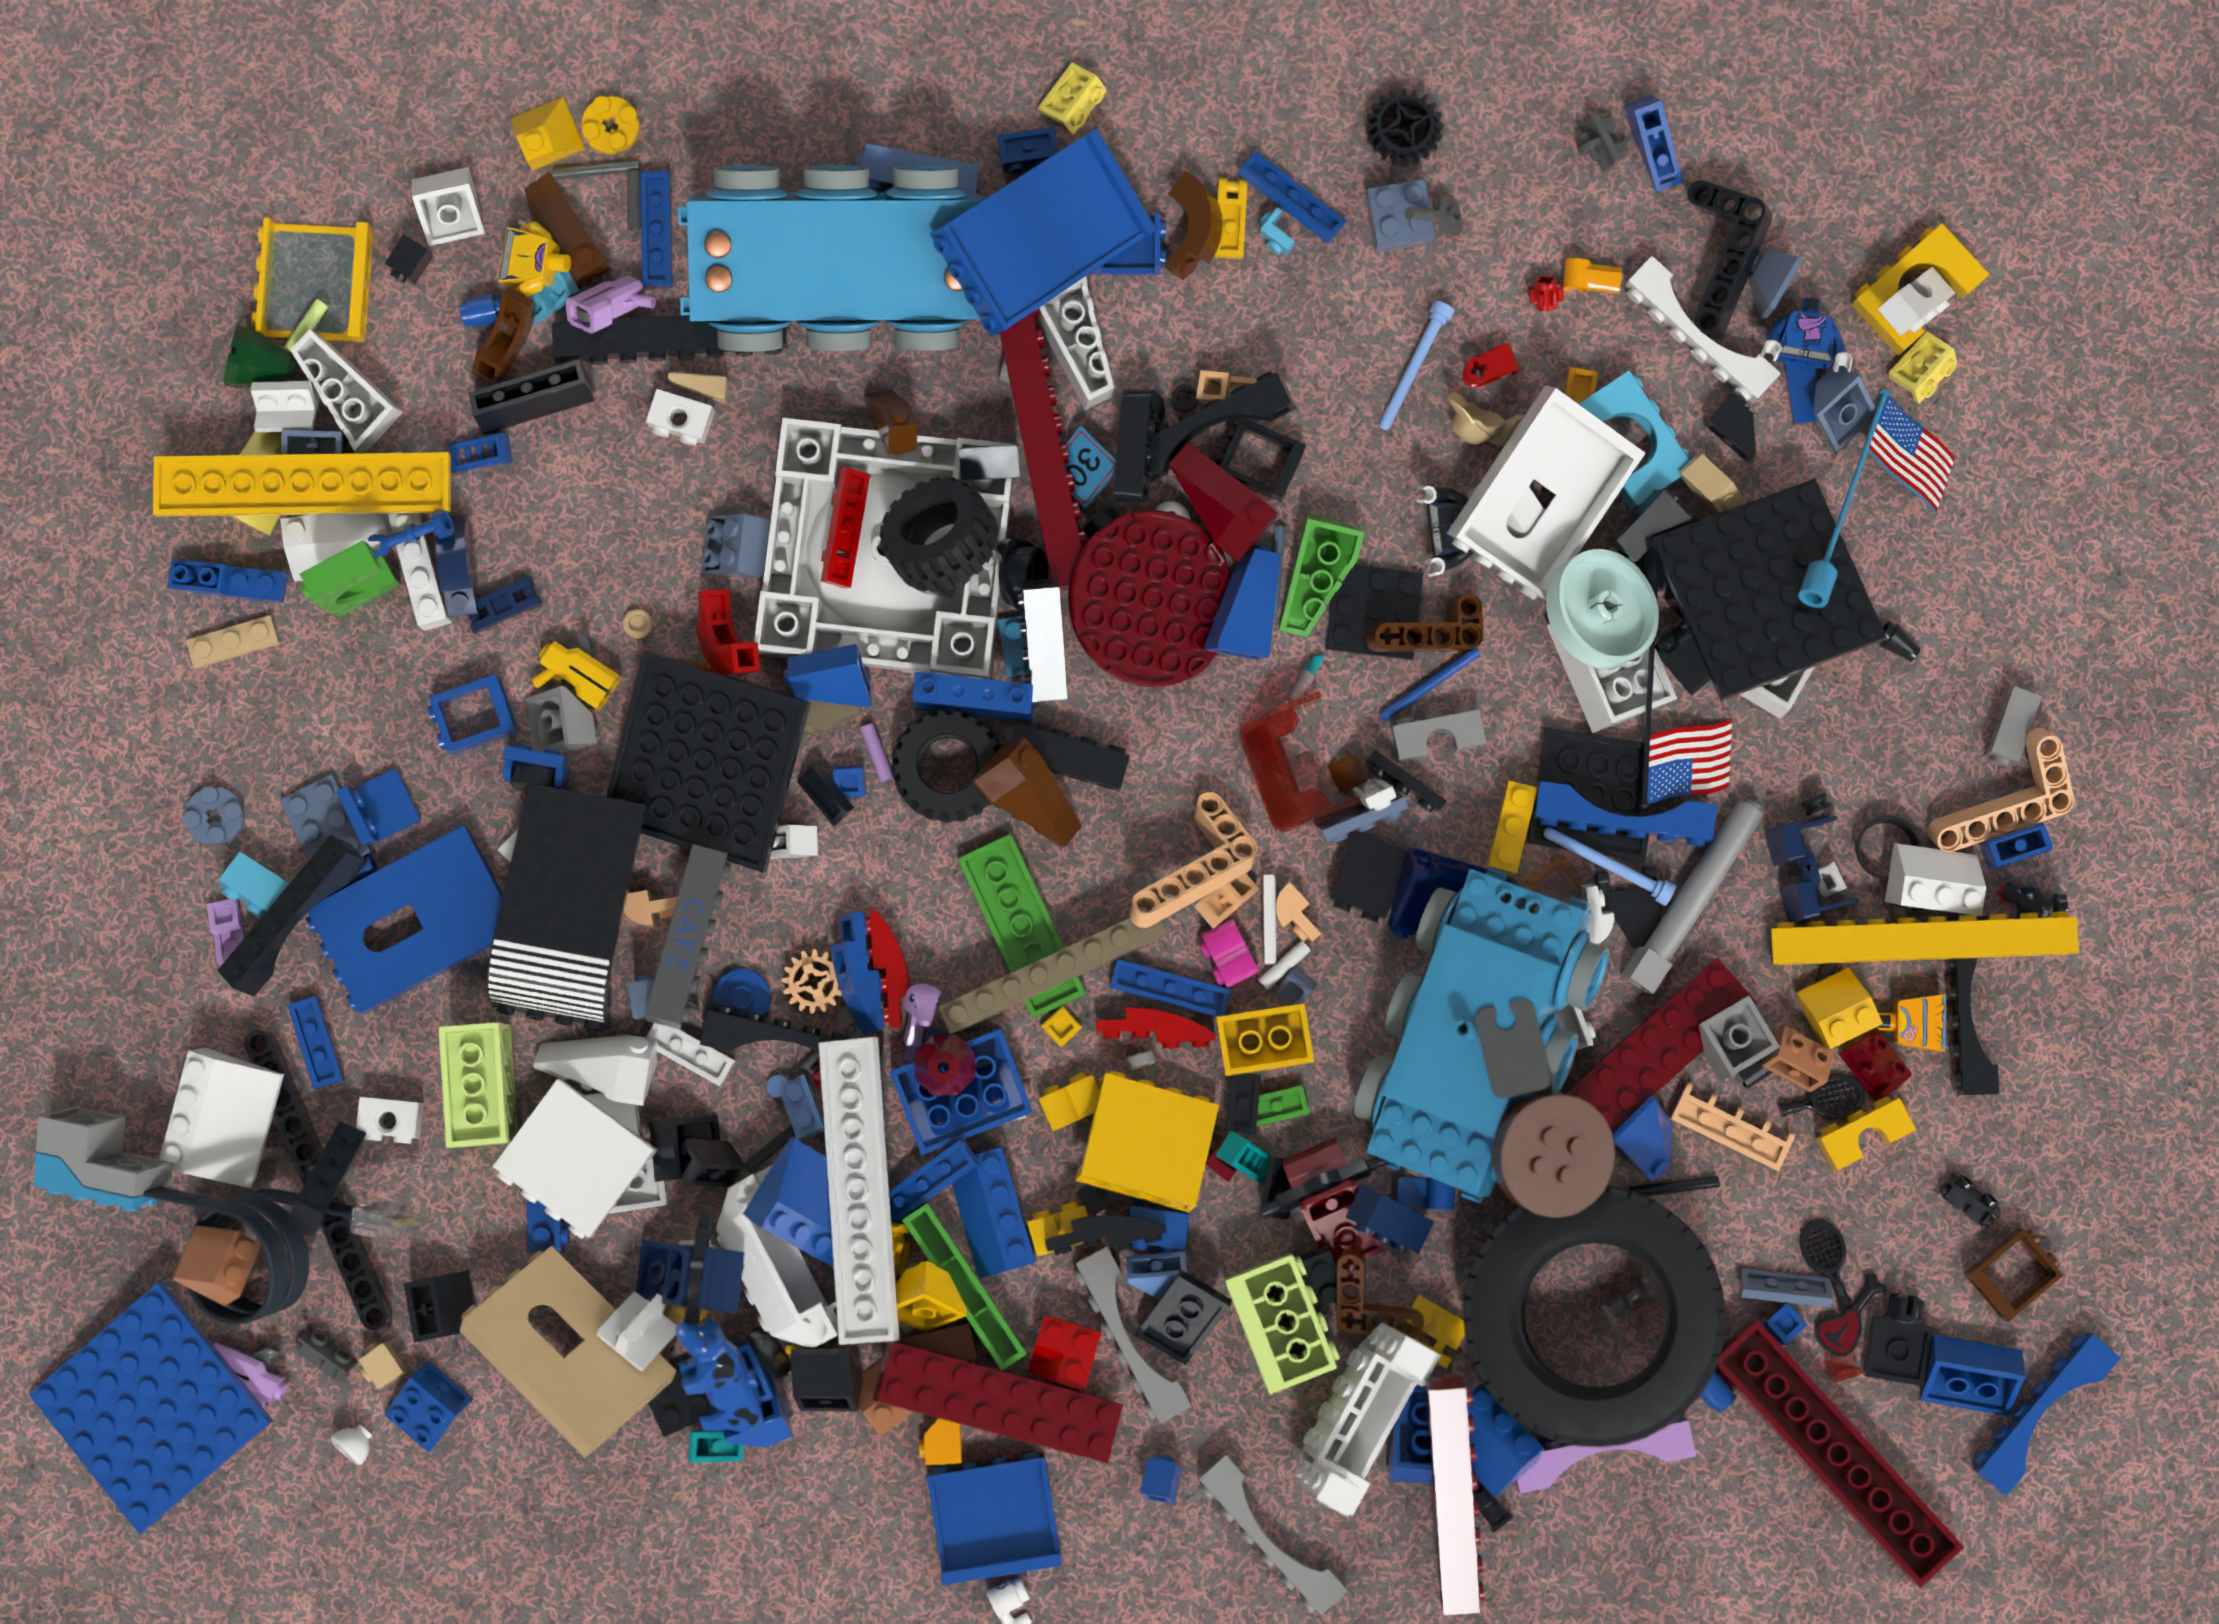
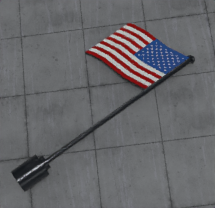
(1682, 758)

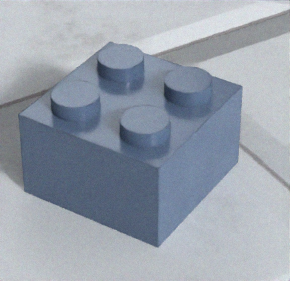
(1387, 217)

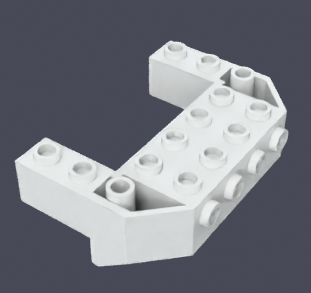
(775, 1273)
(1361, 1416)

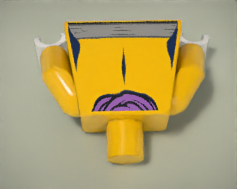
(531, 259)

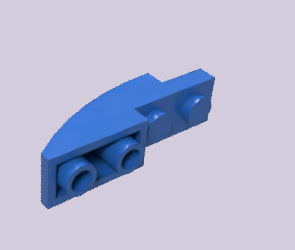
(227, 581)
(857, 984)

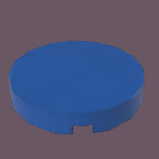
(749, 992)

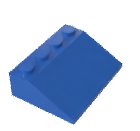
(985, 1103)
(796, 1201)

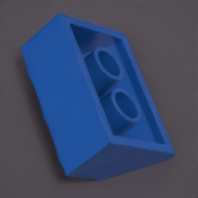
(1973, 1375)
(1500, 1442)

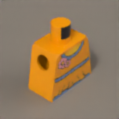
(1917, 1023)

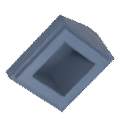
(1295, 987)

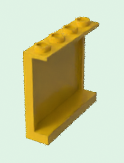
(1148, 1142)

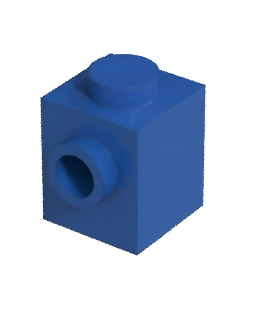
(1161, 1479)

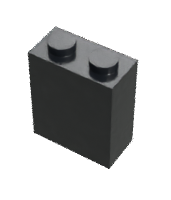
(1368, 877)

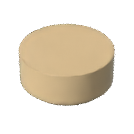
(637, 624)

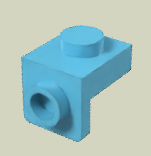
(1276, 240)

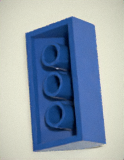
(993, 1216)

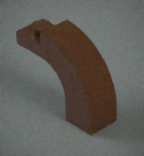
(1204, 225)

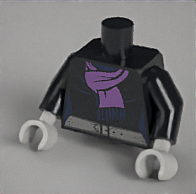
(1442, 510)

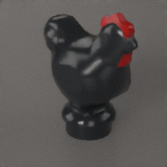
(2032, 900)

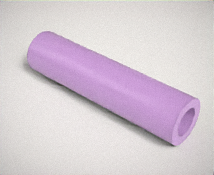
(877, 752)

